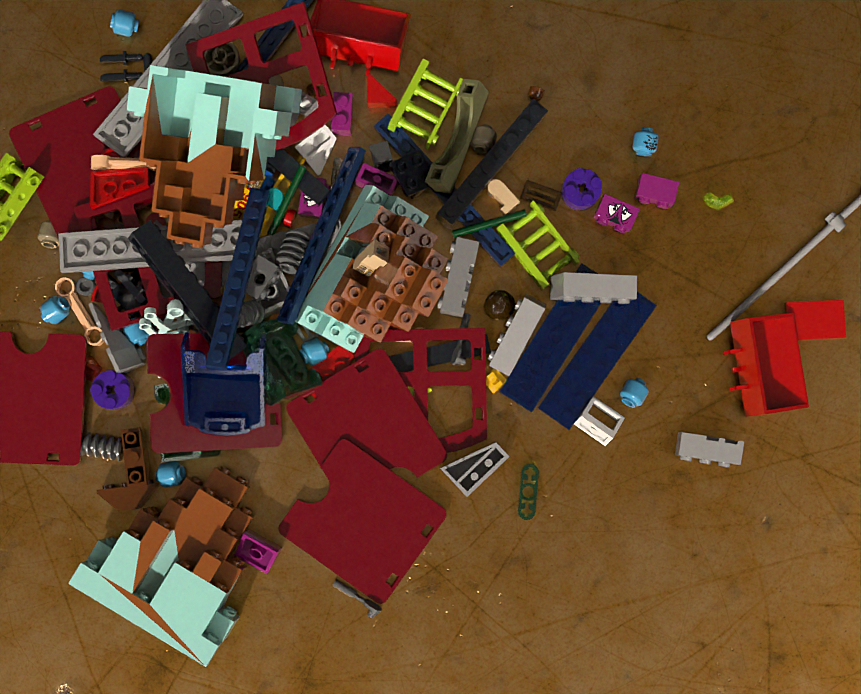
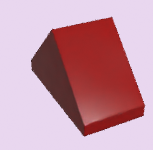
(377, 95)

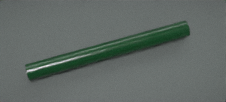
(287, 199)
(489, 223)

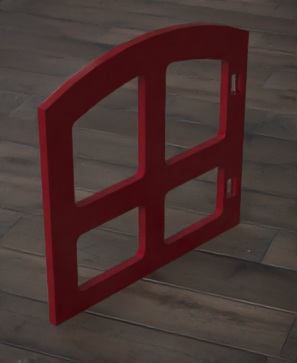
(262, 72)
(126, 206)
(422, 378)

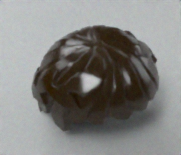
(499, 305)

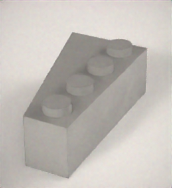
(459, 277)
(593, 287)
(517, 335)

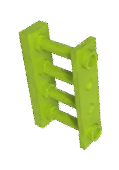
(407, 105)
(18, 195)
(519, 247)

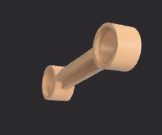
(105, 162)
(79, 310)

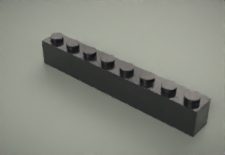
(491, 164)
(180, 281)

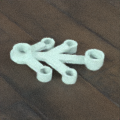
(174, 309)

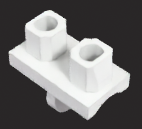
(307, 104)

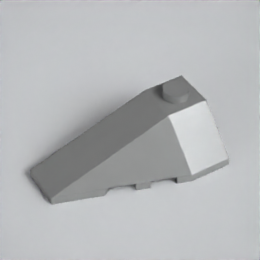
(121, 351)

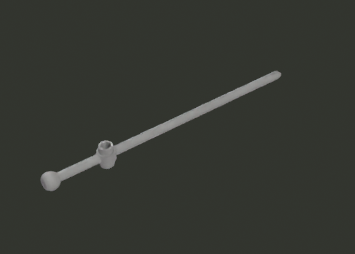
(834, 222)

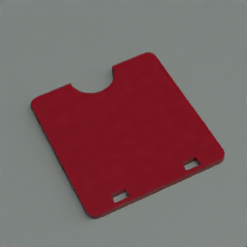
(63, 155)
(42, 400)
(373, 413)
(168, 425)
(364, 523)

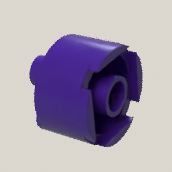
(592, 189)
(102, 390)

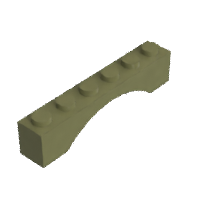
(446, 168)

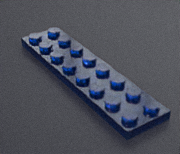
(549, 349)
(595, 360)

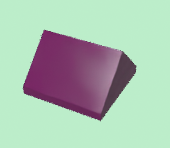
(257, 551)

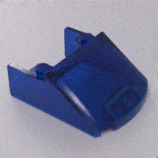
(220, 399)

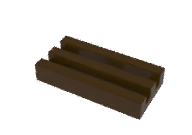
(537, 194)

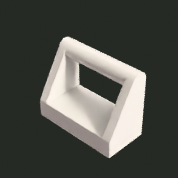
(595, 427)

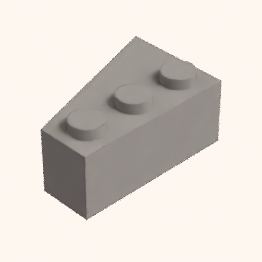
(709, 449)
(474, 468)

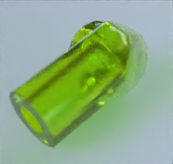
(716, 202)

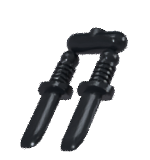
(124, 58)

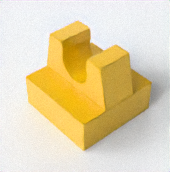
(494, 380)

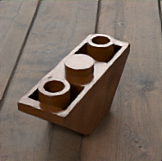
(135, 457)
(127, 498)

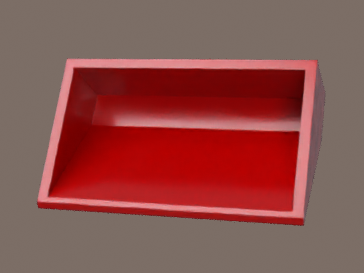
(360, 33)
(768, 364)

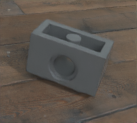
(271, 272)

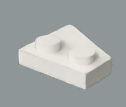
(317, 148)

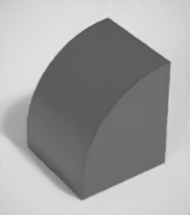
(381, 156)

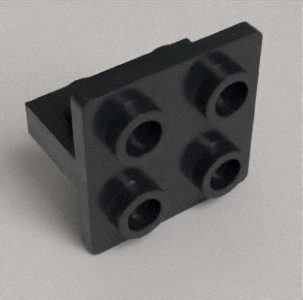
(411, 173)
(130, 291)

